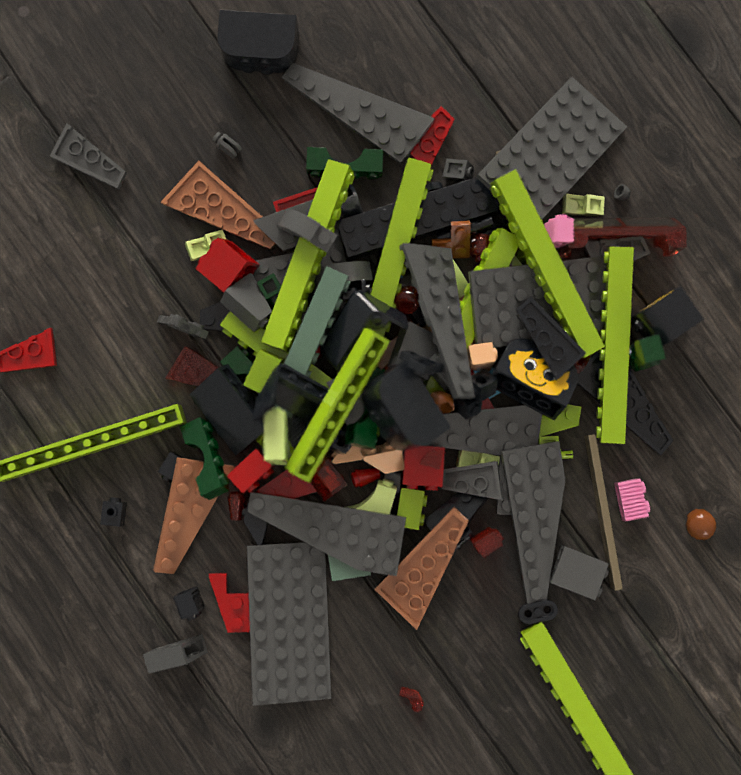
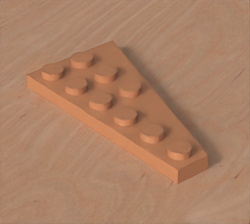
(213, 202)
(183, 514)
(423, 569)

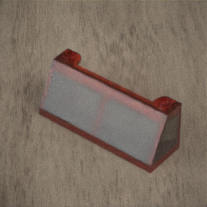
(666, 232)

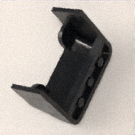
(358, 313)
(293, 393)

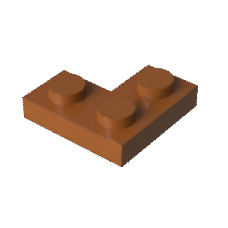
(458, 241)

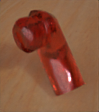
(414, 697)

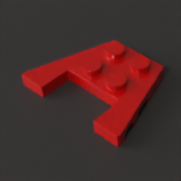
(232, 606)

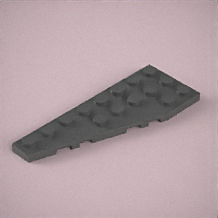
(535, 498)
(352, 535)

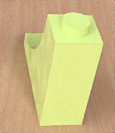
(276, 437)
(380, 499)

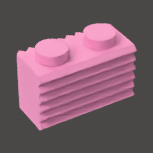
(560, 230)
(631, 499)

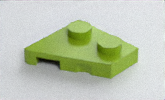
(567, 419)

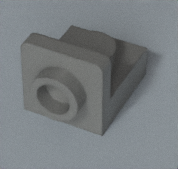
(458, 170)

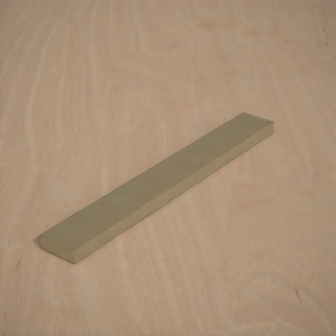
(603, 512)

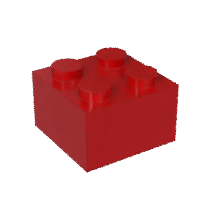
(251, 471)

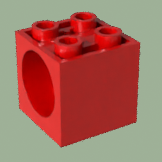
(225, 263)
(417, 474)

